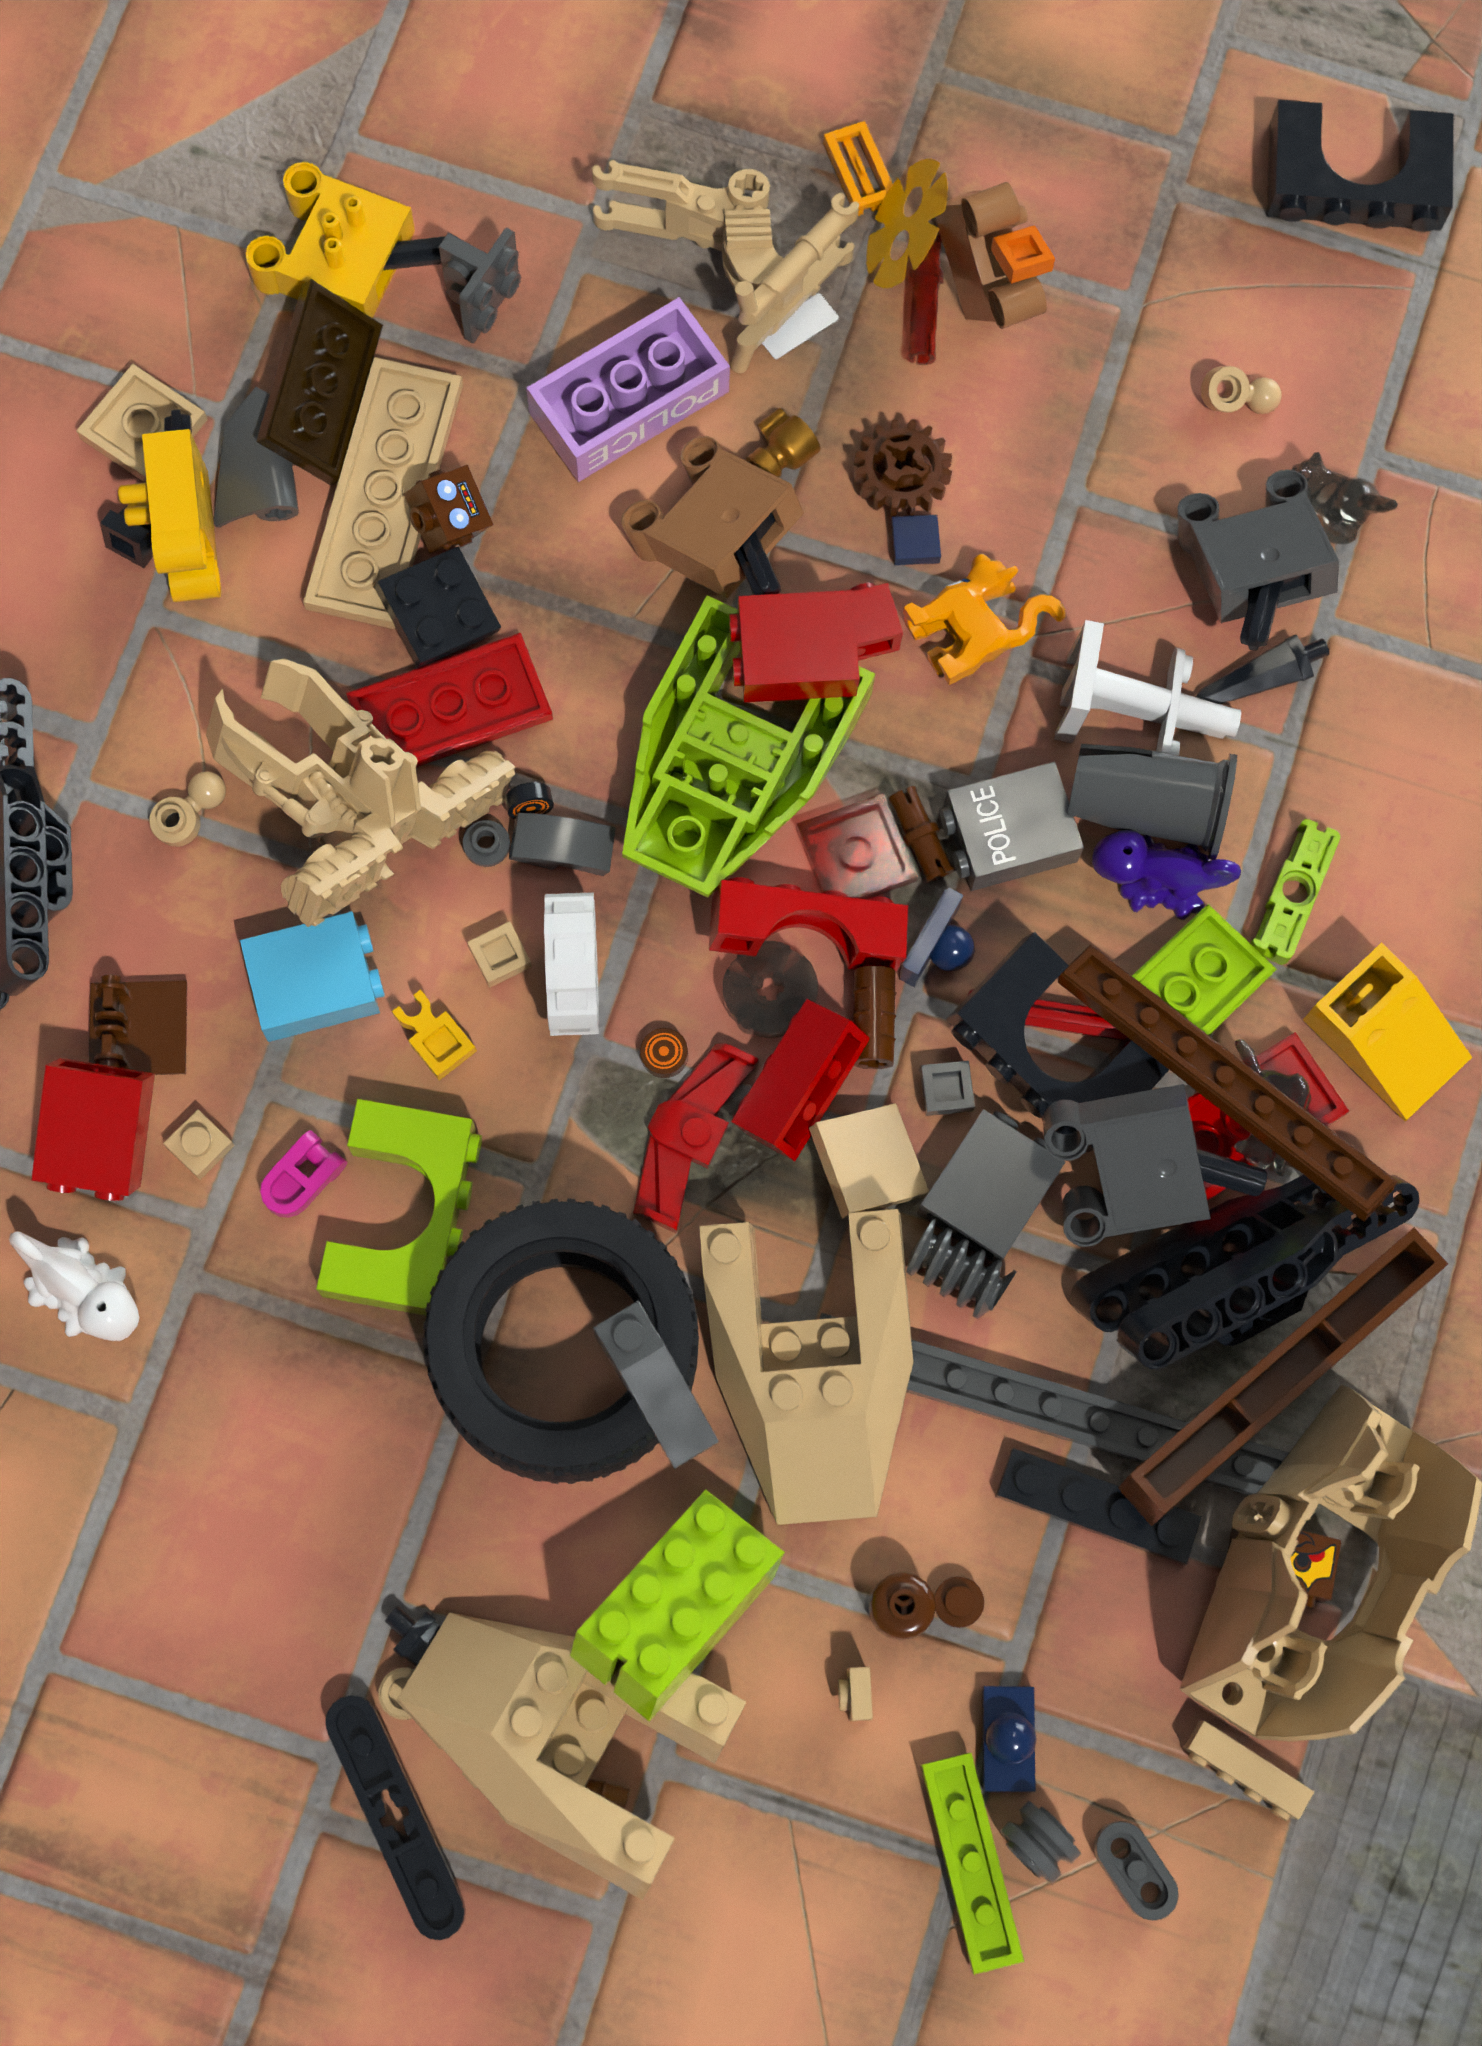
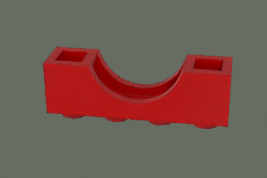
(862, 929)

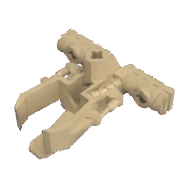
(359, 801)

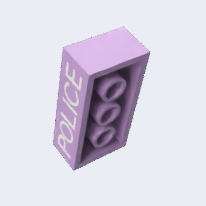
(628, 389)

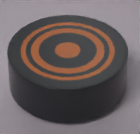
(529, 798)

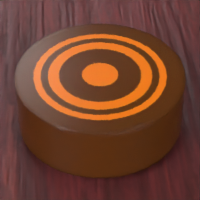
(664, 1052)

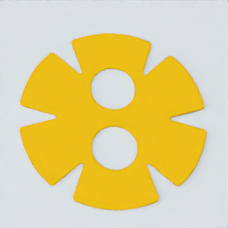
(920, 231)

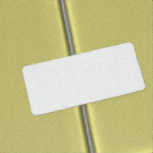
(806, 322)

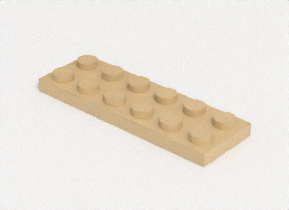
(369, 525)

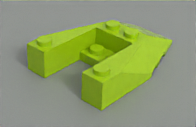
(716, 776)

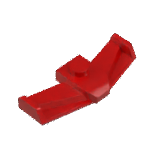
(688, 1132)

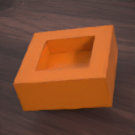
(1022, 254)

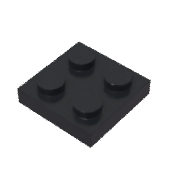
(437, 607)

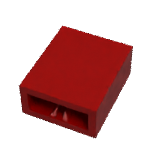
(795, 646)
(92, 1128)

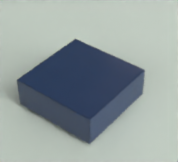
(916, 540)

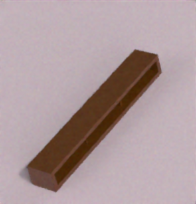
(1281, 1376)

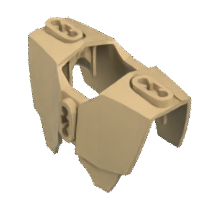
(1396, 1491)

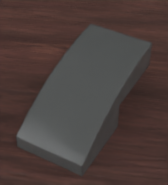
(562, 841)

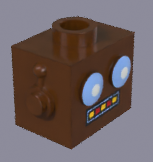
(447, 509)

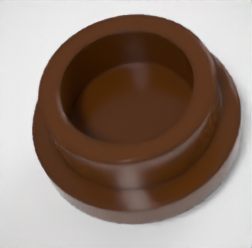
(959, 1602)

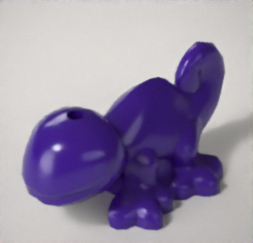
(1166, 875)

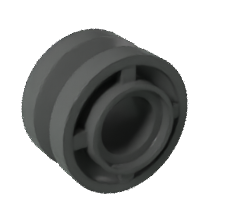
(1040, 1842)

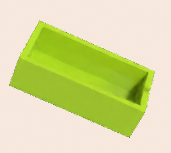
(677, 1604)

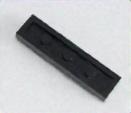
(1094, 1506)

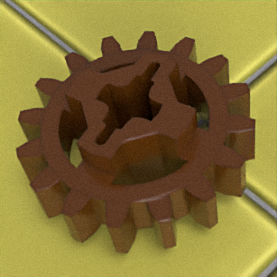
(904, 473)

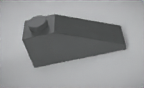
(655, 1384)

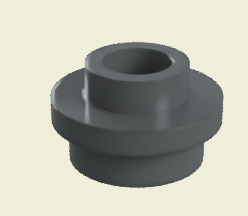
(486, 856)

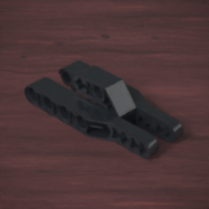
(28, 836)
(1230, 1285)

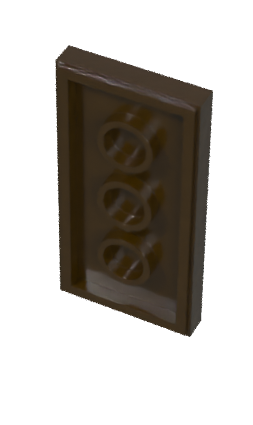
(319, 382)

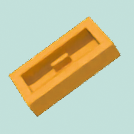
(871, 200)

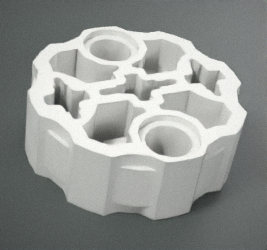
(571, 964)

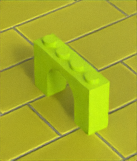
(439, 1150)

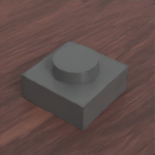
(947, 1088)

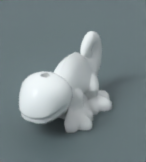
(86, 1294)

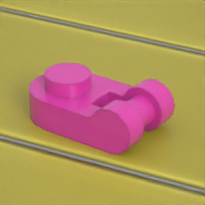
(287, 1189)

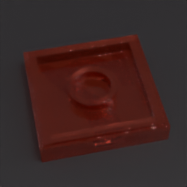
(857, 849)

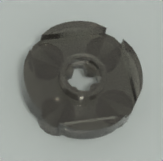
(747, 973)

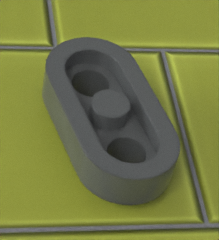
(1135, 1869)

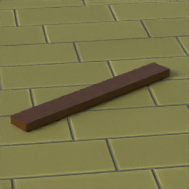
(1228, 1083)

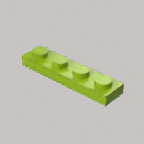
(972, 1863)

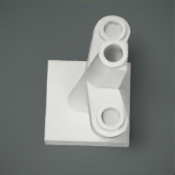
(1100, 689)

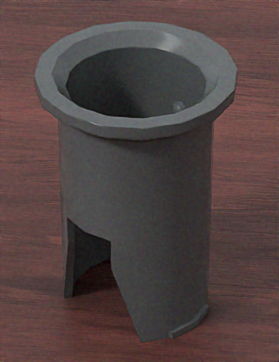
(1154, 793)

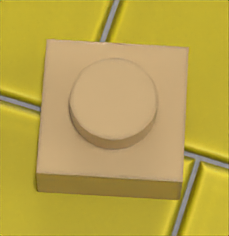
(499, 954)
(198, 1144)
(855, 1694)

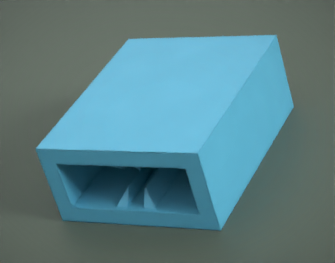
(312, 976)

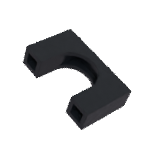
(1309, 189)
(994, 1025)

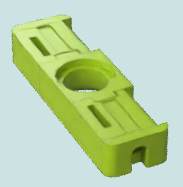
(1285, 919)

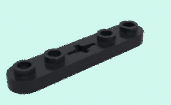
(415, 1865)

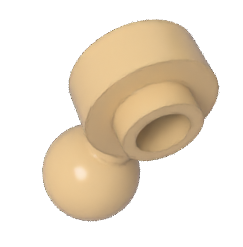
(1260, 395)
(204, 792)

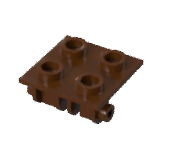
(139, 1025)

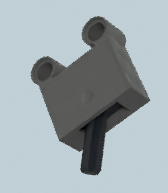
(1259, 556)
(1144, 1163)

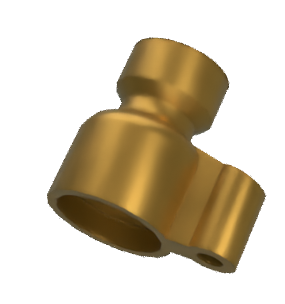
(789, 443)

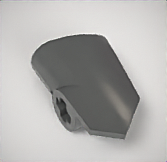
(251, 475)

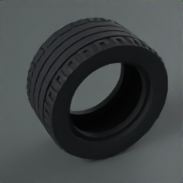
(488, 1266)

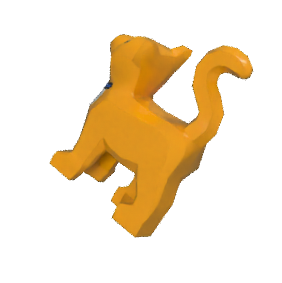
(971, 623)

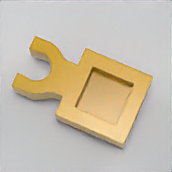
(437, 1040)

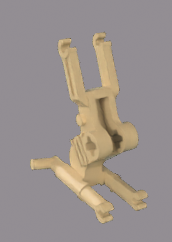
(740, 227)

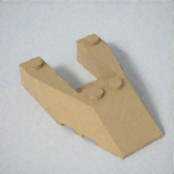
(817, 1394)
(534, 1728)

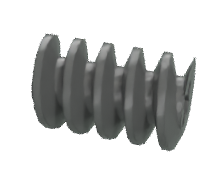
(958, 1270)

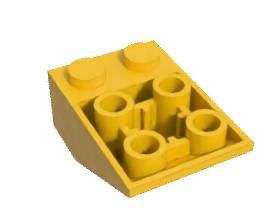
(1389, 1032)

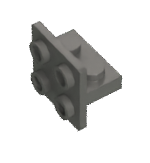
(480, 279)

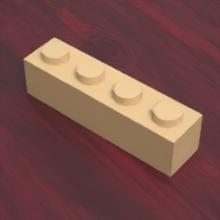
(1248, 1770)

